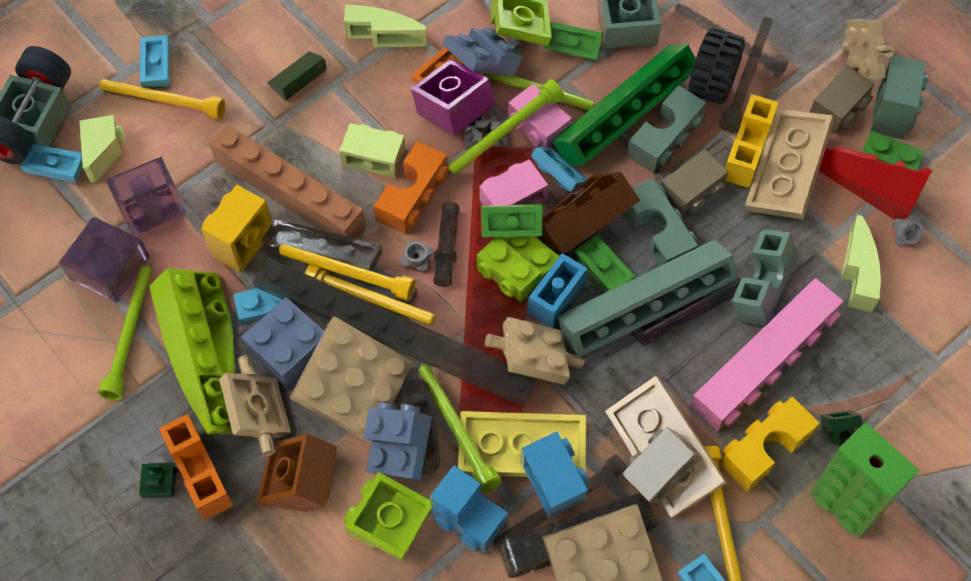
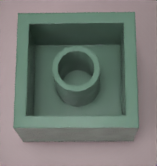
(629, 22)
(899, 97)

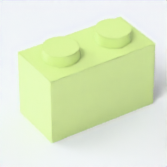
(372, 150)

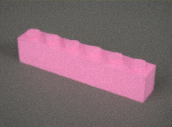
(766, 355)

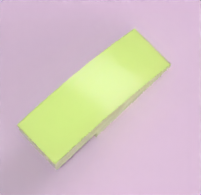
(383, 27)
(862, 267)

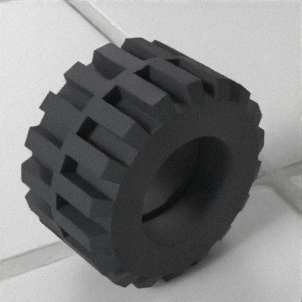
(716, 65)

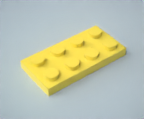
(503, 435)

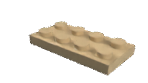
(789, 164)
(653, 409)

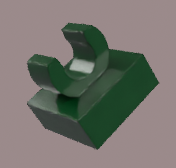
(839, 422)
(157, 480)

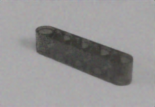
(528, 551)

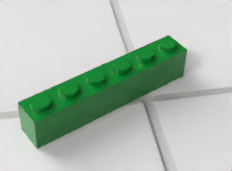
(625, 105)

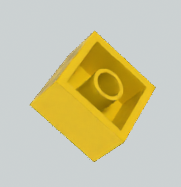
(237, 228)

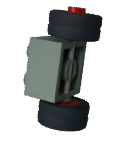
(32, 103)

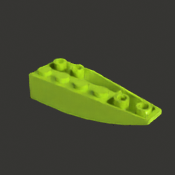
(197, 340)

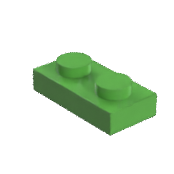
(575, 41)
(891, 150)
(511, 220)
(603, 264)

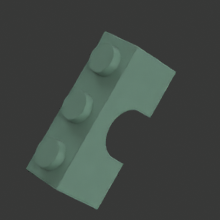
(655, 146)
(657, 210)
(774, 259)

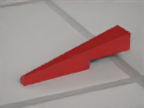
(881, 184)

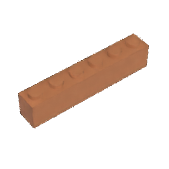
(286, 184)

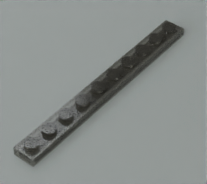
(396, 332)

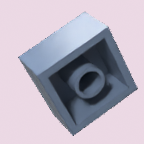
(283, 342)

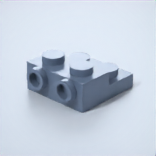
(484, 52)
(397, 440)

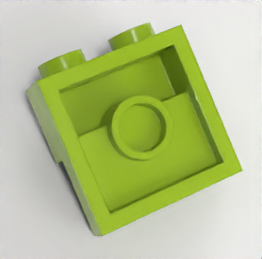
(522, 20)
(516, 264)
(387, 516)

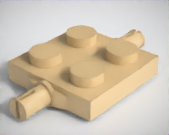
(866, 48)
(535, 351)
(255, 405)

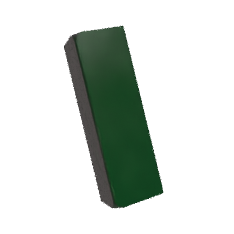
(298, 75)

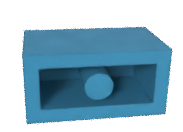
(557, 290)

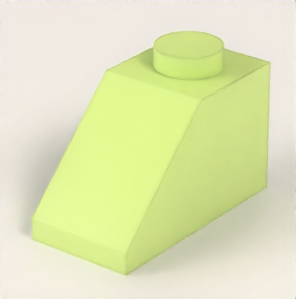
(100, 145)

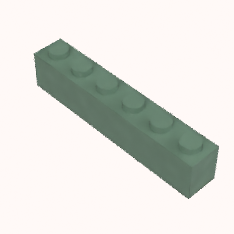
(647, 297)

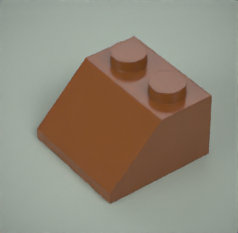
(298, 474)

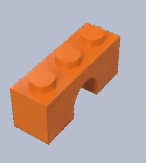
(403, 207)
(196, 467)

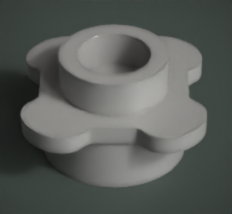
(915, 233)
(416, 248)

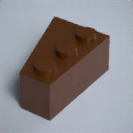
(586, 211)

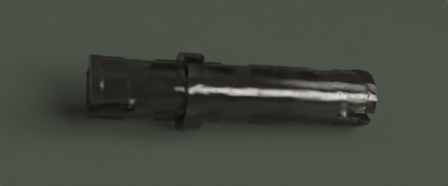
(445, 254)

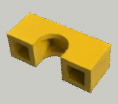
(750, 140)
(787, 424)

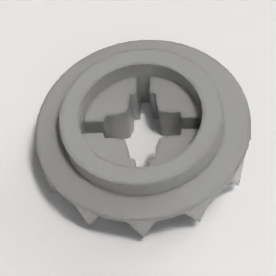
(474, 131)

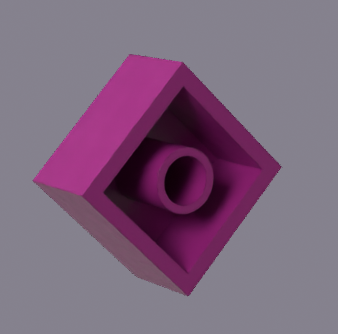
(453, 96)

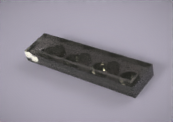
(324, 243)
(684, 314)

